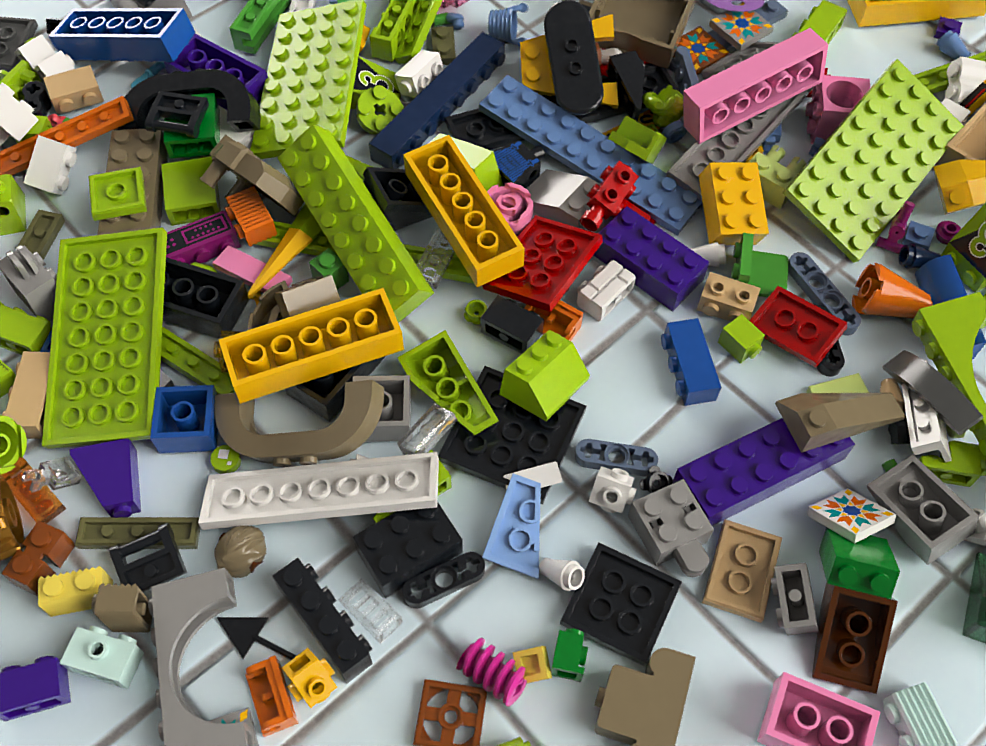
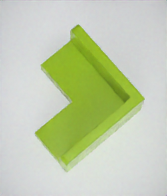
(638, 139)

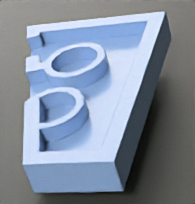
(515, 533)

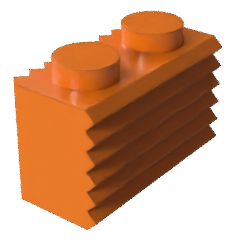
(251, 216)

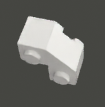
(43, 59)

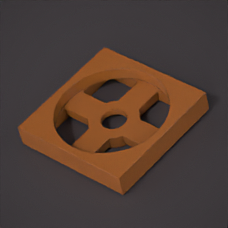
(437, 714)

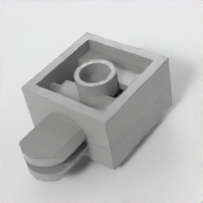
(31, 280)
(673, 527)

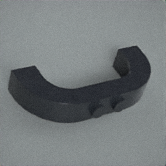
(242, 106)

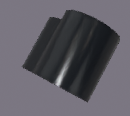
(37, 98)

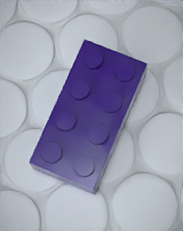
(207, 55)
(658, 261)

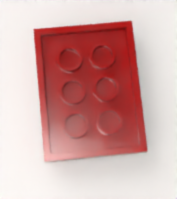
(552, 262)

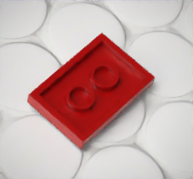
(798, 326)

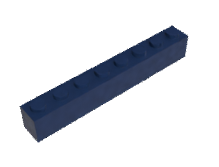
(437, 101)

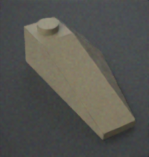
(830, 417)

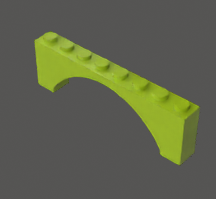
(949, 338)

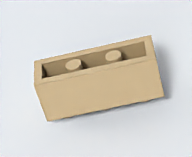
(29, 392)

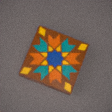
(703, 48)

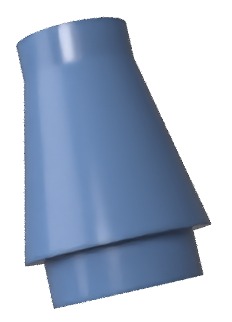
(952, 45)

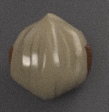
(240, 550)

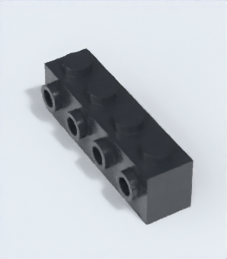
(322, 619)

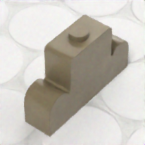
(647, 706)

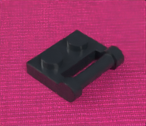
(177, 107)
(153, 568)

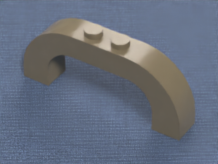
(351, 429)

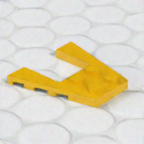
(536, 64)

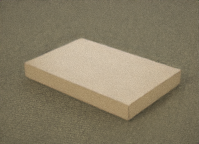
(742, 570)

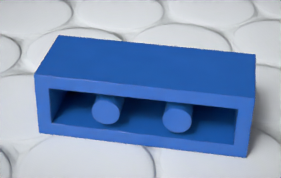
(690, 362)

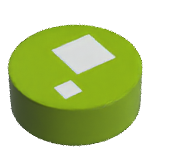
(225, 459)

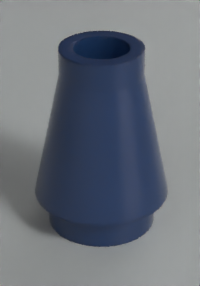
(915, 256)

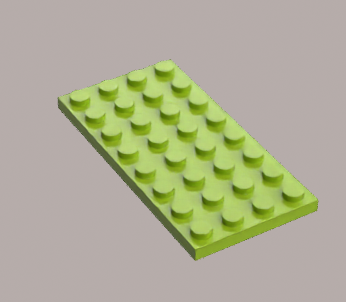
(310, 75)
(873, 161)
(105, 338)

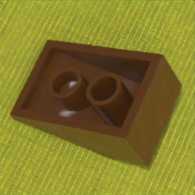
(852, 637)

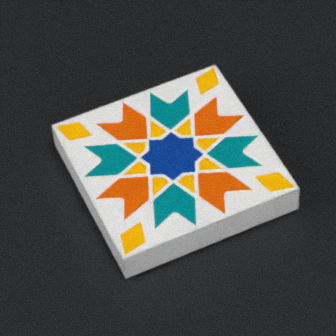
(851, 515)

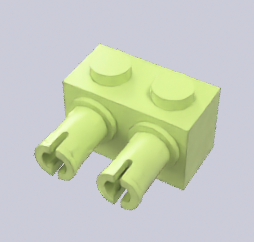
(774, 176)

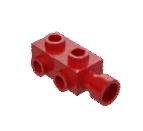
(616, 183)

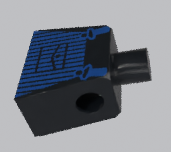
(518, 163)

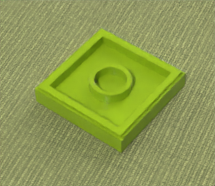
(117, 193)

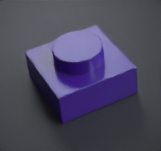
(945, 25)

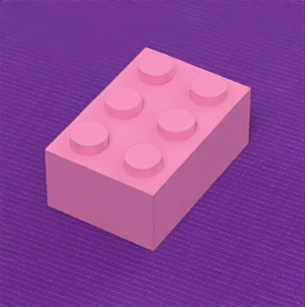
(814, 716)

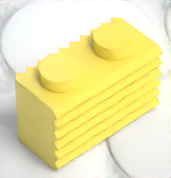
(70, 591)

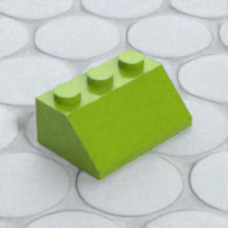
(544, 375)

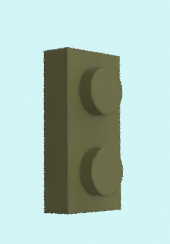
(444, 43)
(42, 232)

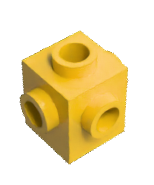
(309, 678)

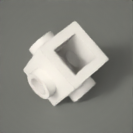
(613, 490)

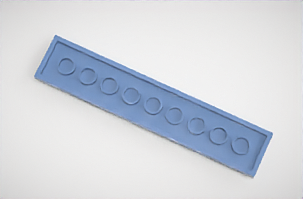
(587, 150)

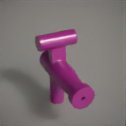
(897, 229)

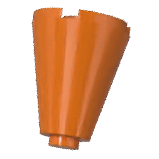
(888, 294)

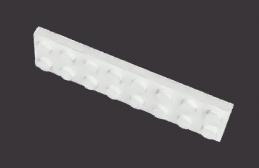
(321, 491)

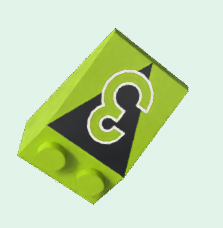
(370, 75)
(969, 251)

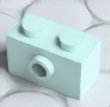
(102, 656)

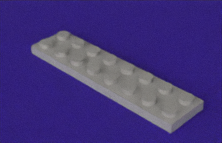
(731, 145)

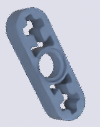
(608, 447)

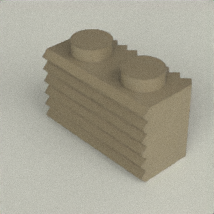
(122, 608)

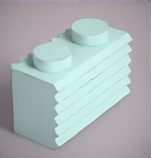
(917, 717)

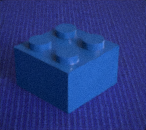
(184, 419)

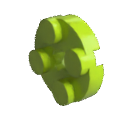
(366, 104)

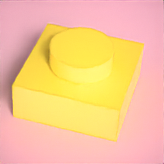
(535, 662)

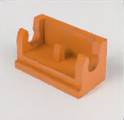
(561, 320)
(271, 696)

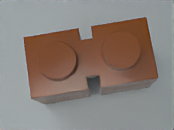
(28, 566)

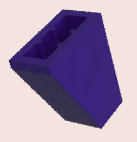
(112, 475)

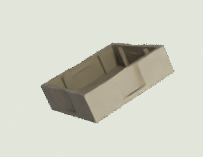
(645, 26)

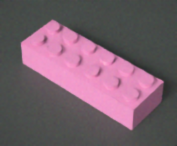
(754, 85)

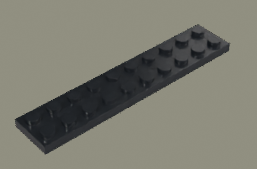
(489, 134)

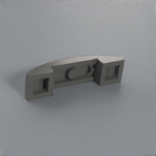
(935, 390)

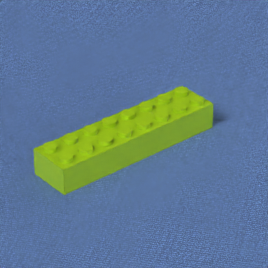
(353, 221)

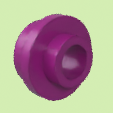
(946, 231)

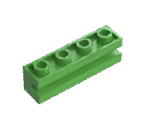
(256, 23)

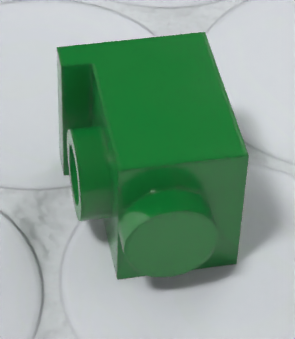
(569, 655)

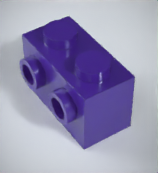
(33, 688)

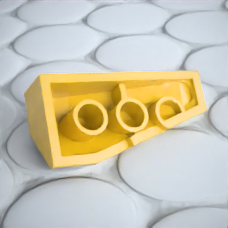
(961, 184)

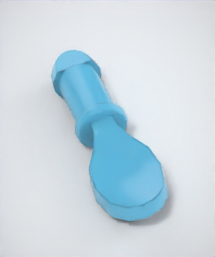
(149, 72)

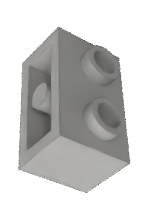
(796, 599)

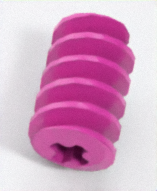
(492, 672)

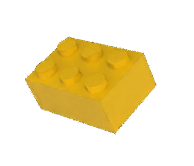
(733, 202)

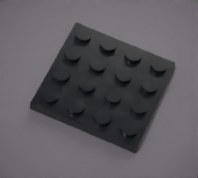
(515, 441)

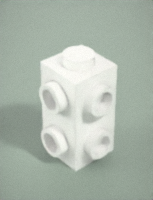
(418, 73)

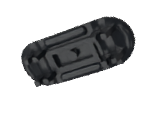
(573, 57)

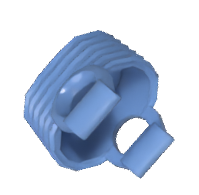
(503, 23)

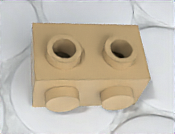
(73, 89)
(727, 298)

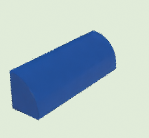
(943, 283)

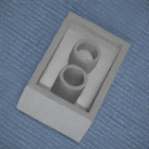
(561, 196)
(926, 510)

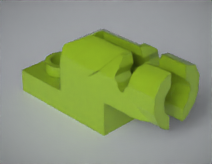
(965, 467)

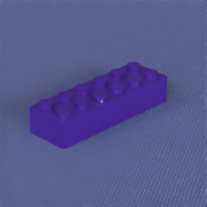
(755, 469)

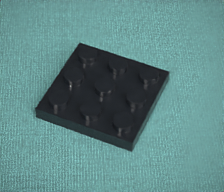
(621, 603)

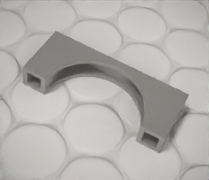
(178, 614)

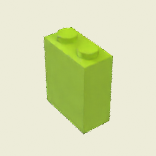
(185, 194)

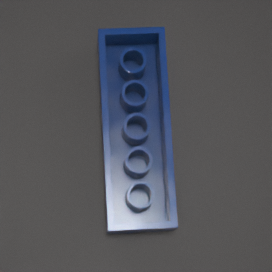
(123, 34)

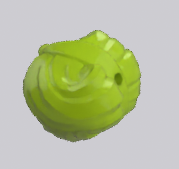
(665, 106)

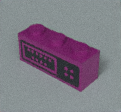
(202, 239)

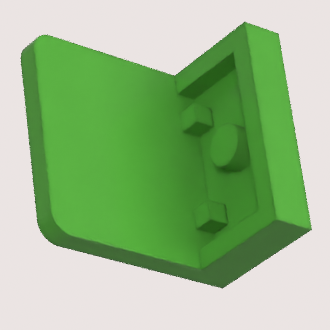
(759, 268)

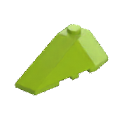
(446, 379)

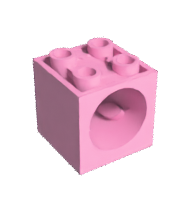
(832, 103)

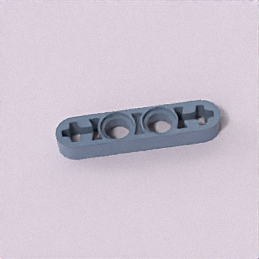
(828, 290)

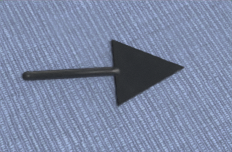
(245, 631)

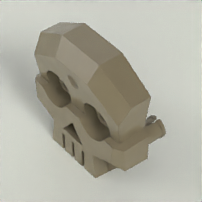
(251, 172)

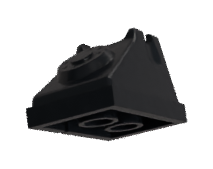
(395, 196)

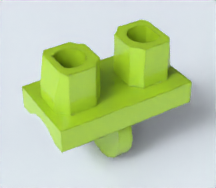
(18, 77)

